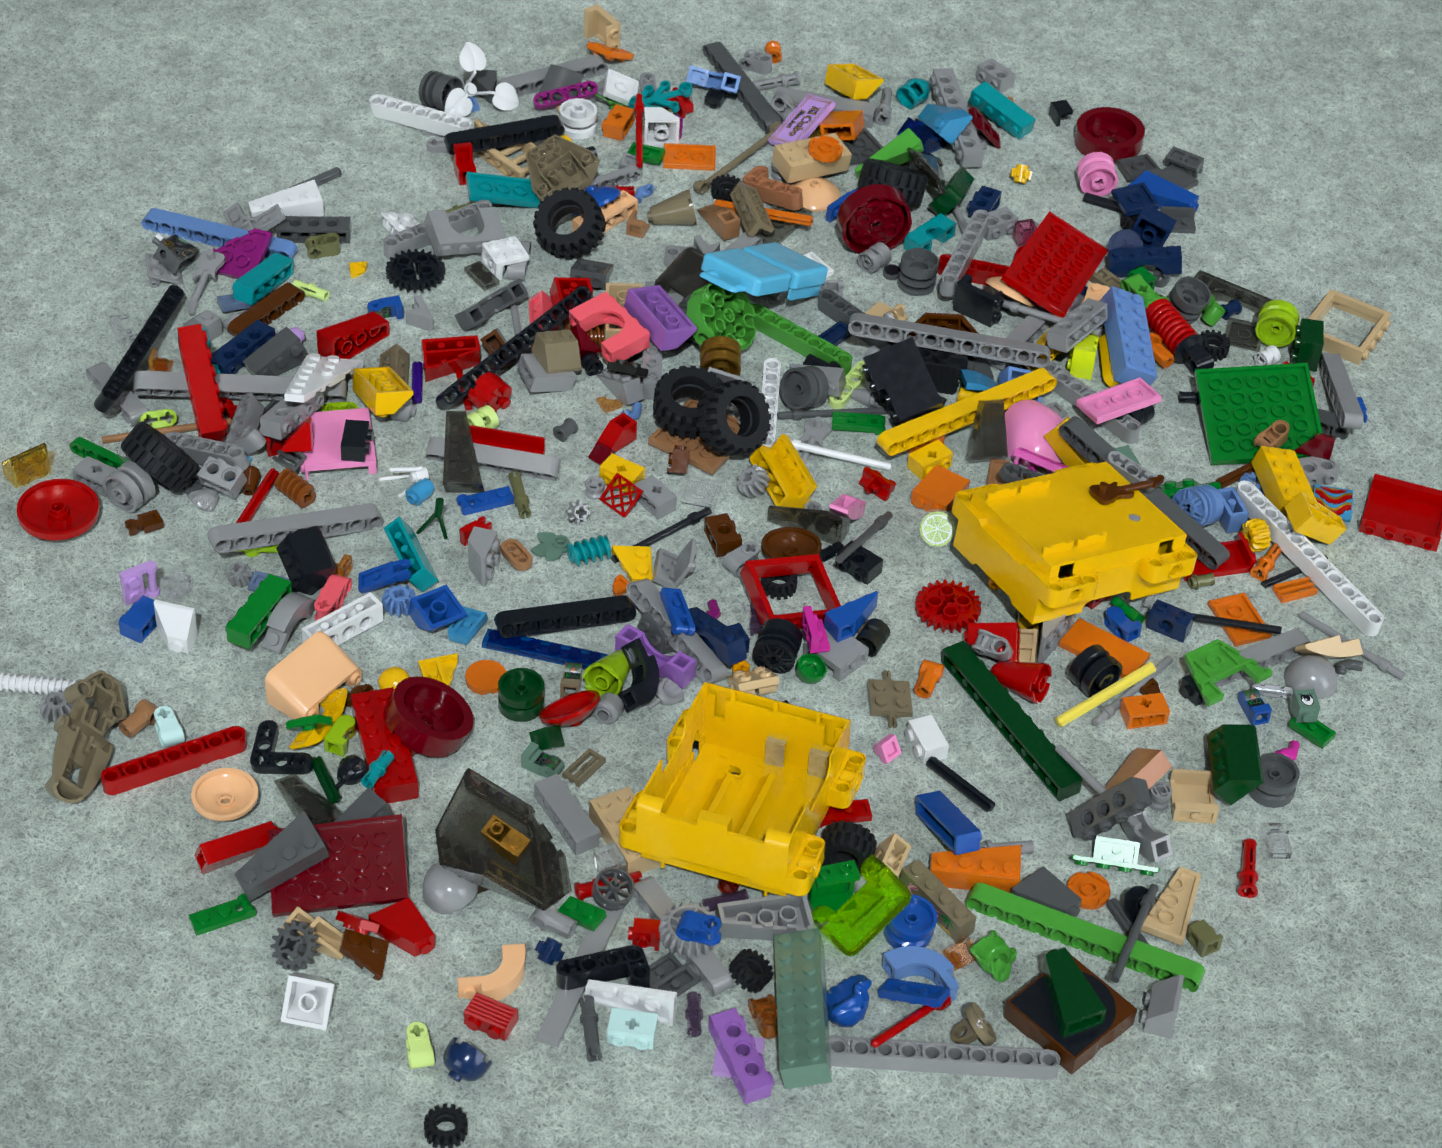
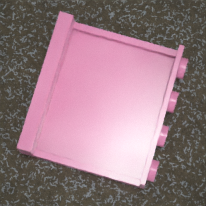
(327, 439)

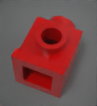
(645, 933)

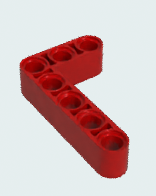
(978, 269)

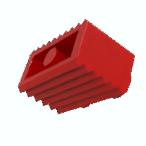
(490, 1017)

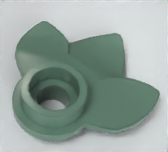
(551, 545)

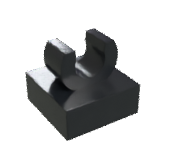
(715, 97)

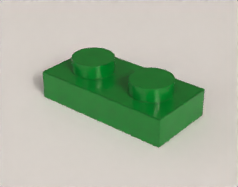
(650, 153)
(1314, 731)
(583, 912)

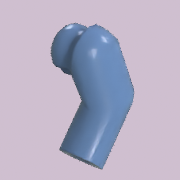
(644, 191)
(636, 411)

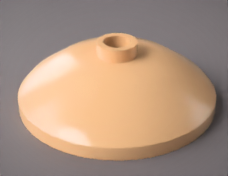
(818, 193)
(1000, 285)
(224, 786)

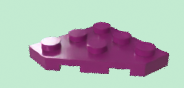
(244, 253)

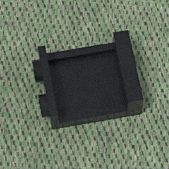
(977, 303)

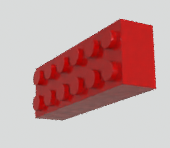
(201, 383)
(374, 736)

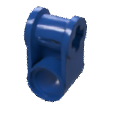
(698, 926)

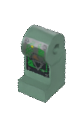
(540, 761)

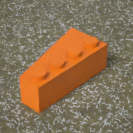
(992, 866)

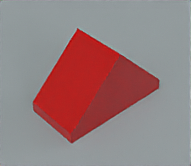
(300, 439)

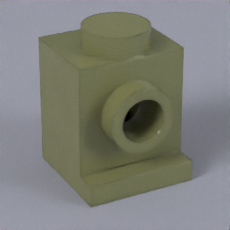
(1203, 938)

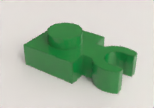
(1129, 611)

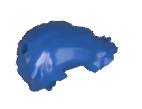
(848, 1001)

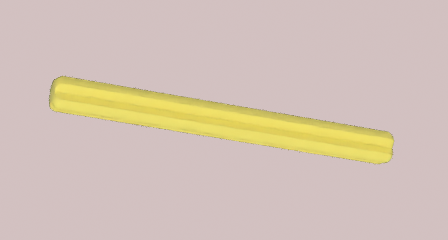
(1105, 694)

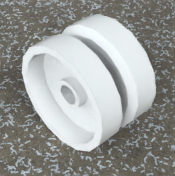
(578, 118)

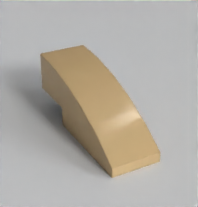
(1331, 648)
(329, 936)

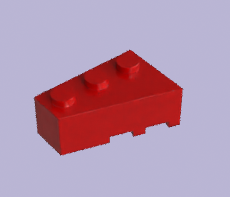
(447, 354)

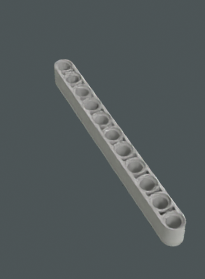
(956, 346)
(230, 386)
(941, 1057)

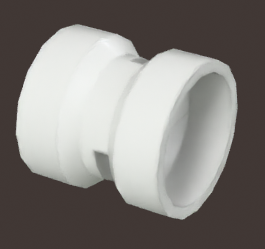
(1268, 356)

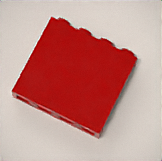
(1403, 513)

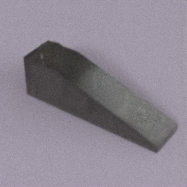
(824, 524)

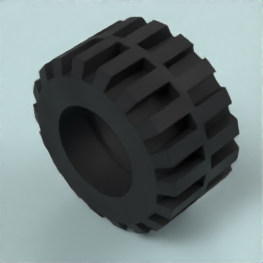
(847, 842)

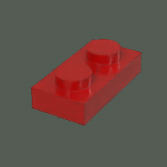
(357, 923)

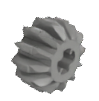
(753, 481)
(54, 706)

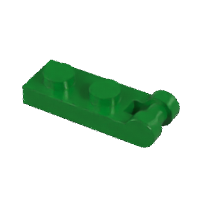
(858, 422)
(222, 915)

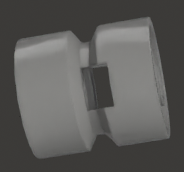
(874, 257)

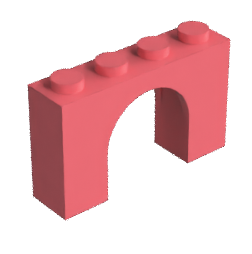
(606, 310)

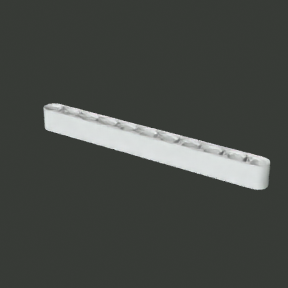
(1312, 561)

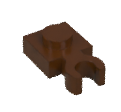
(146, 521)

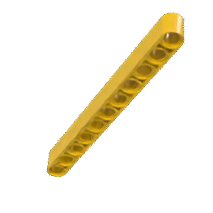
(963, 412)

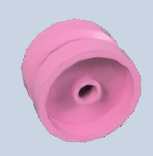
(1097, 174)

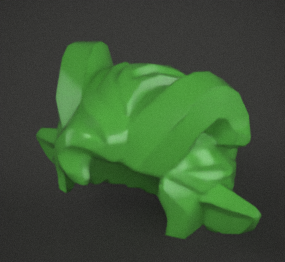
(994, 956)

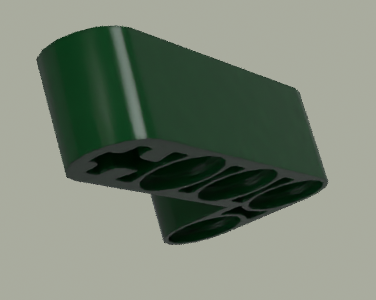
(955, 191)

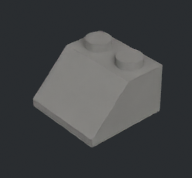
(1162, 1006)

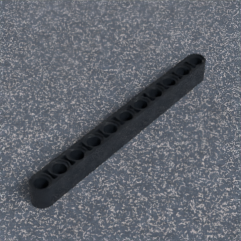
(138, 349)
(507, 350)

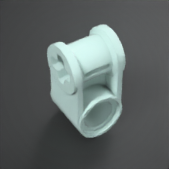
(167, 727)

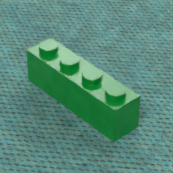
(253, 615)

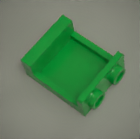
(833, 885)

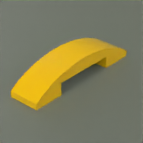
(333, 707)

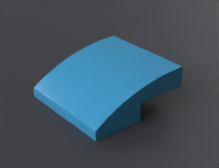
(976, 381)

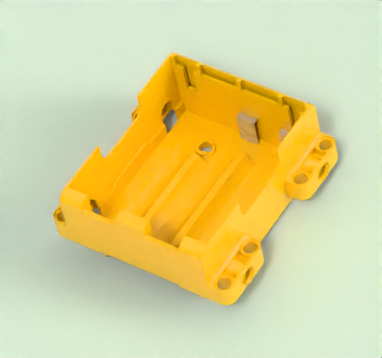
(754, 824)

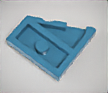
(465, 628)

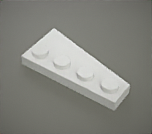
(635, 998)

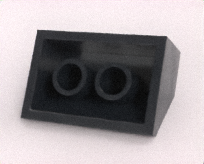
(306, 559)

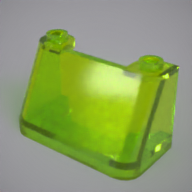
(866, 910)

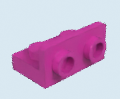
(814, 631)

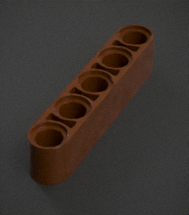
(269, 308)

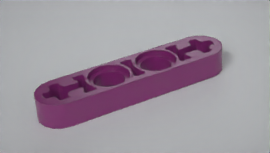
(564, 92)

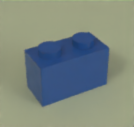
(138, 620)

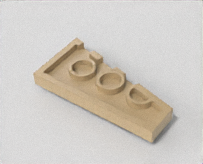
(1174, 907)

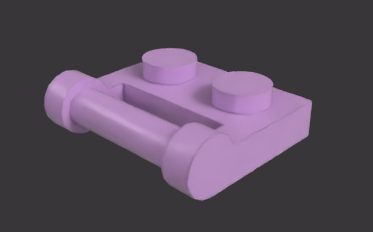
(132, 582)

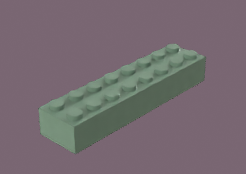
(802, 1009)

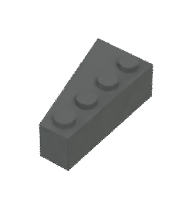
(282, 858)

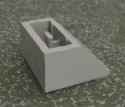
(483, 553)

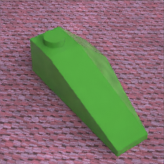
(896, 149)

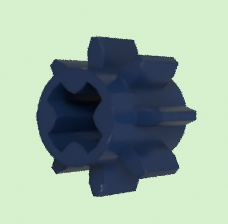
(549, 951)

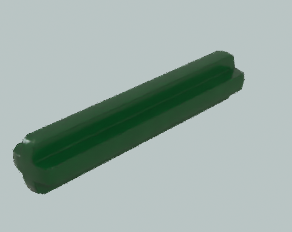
(325, 780)

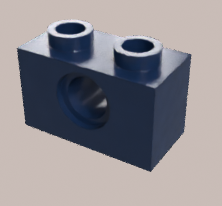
(1170, 620)

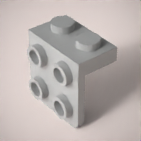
(672, 569)

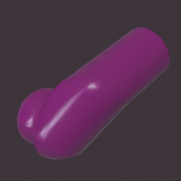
(714, 610)

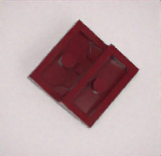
(985, 127)

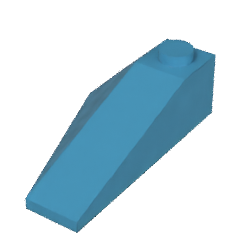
(945, 120)

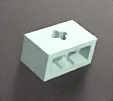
(632, 1028)

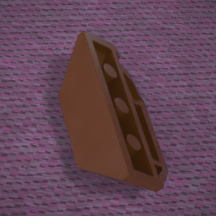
(950, 321)

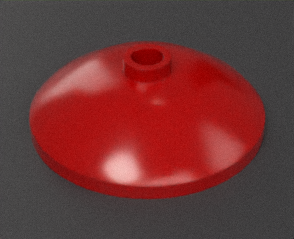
(570, 709)

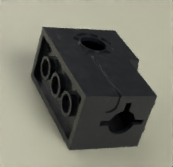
(902, 381)

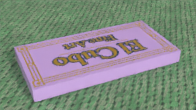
(803, 120)

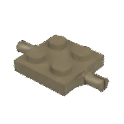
(889, 698)

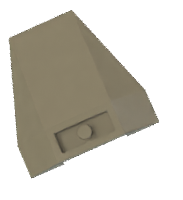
(560, 165)

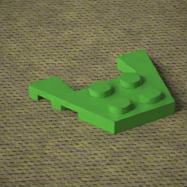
(1217, 661)

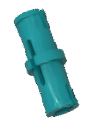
(377, 769)

